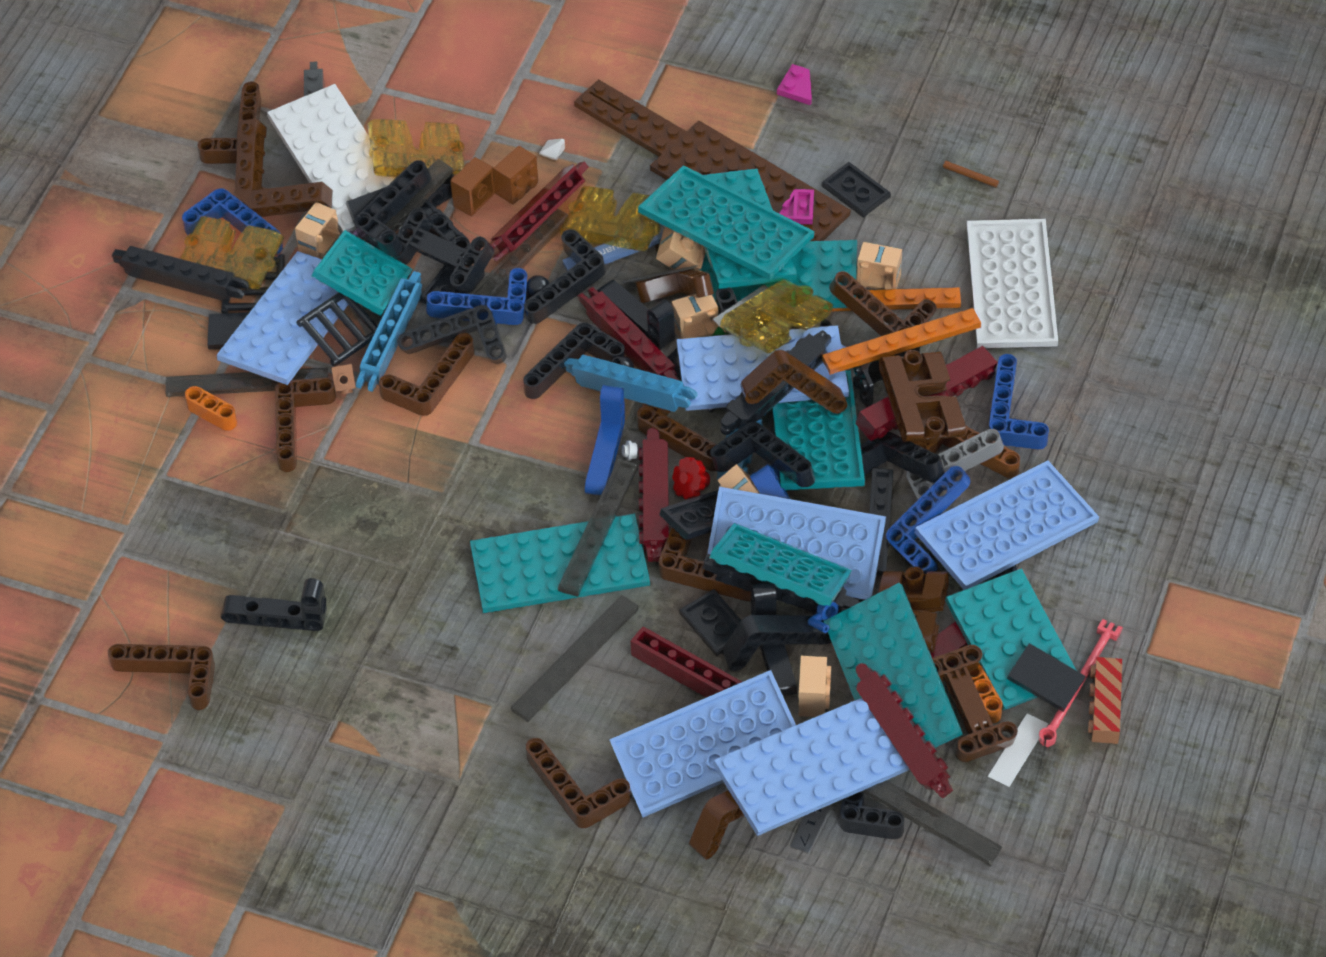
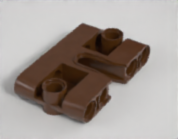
(907, 382)
(925, 594)

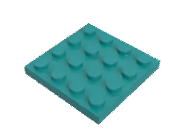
(361, 272)

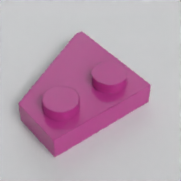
(796, 85)
(799, 206)

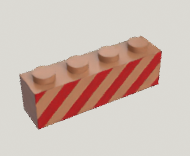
(1106, 700)

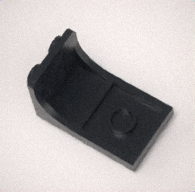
(867, 375)

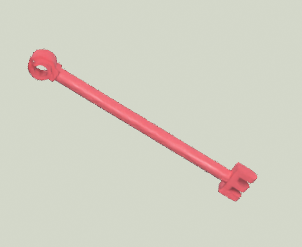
(1106, 633)

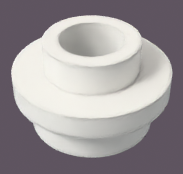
(629, 450)

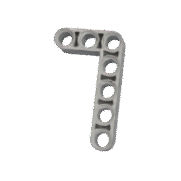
(964, 458)

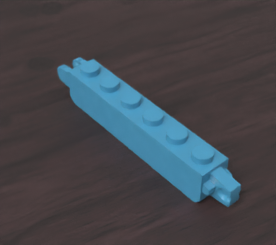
(389, 329)
(637, 384)

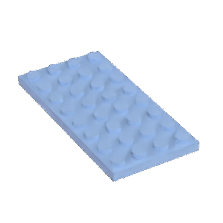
(268, 337)
(720, 363)
(1006, 525)
(825, 531)
(677, 751)
(809, 766)

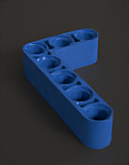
(225, 205)
(505, 310)
(1013, 431)
(608, 439)
(768, 482)
(918, 513)

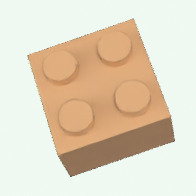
(814, 686)

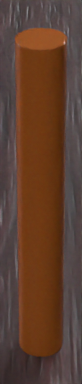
(971, 174)

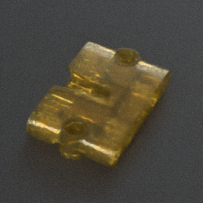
(394, 151)
(595, 221)
(248, 259)
(769, 315)

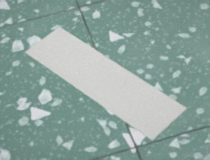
(1015, 755)

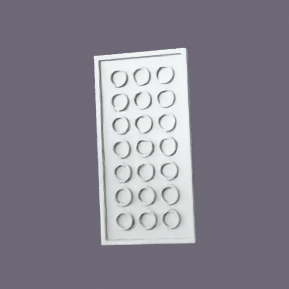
(329, 147)
(1012, 283)

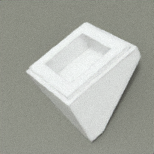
(553, 149)

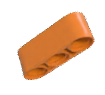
(211, 408)
(990, 697)

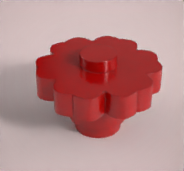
(690, 478)

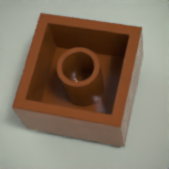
(515, 175)
(473, 186)

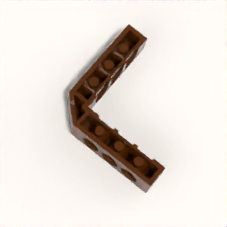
(249, 178)

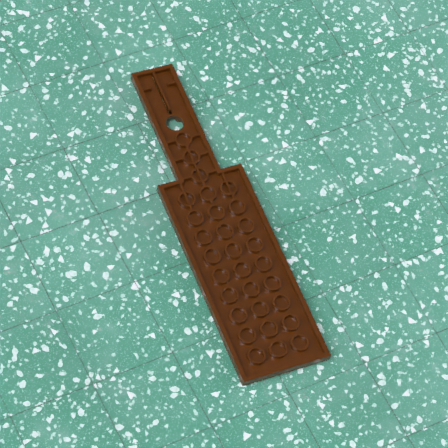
(702, 151)

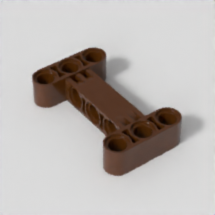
(971, 705)

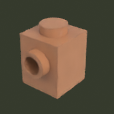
(344, 370)

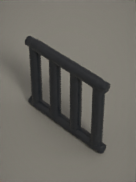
(331, 303)
(227, 306)

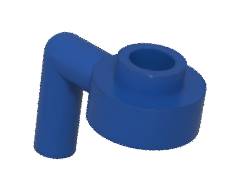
(823, 613)

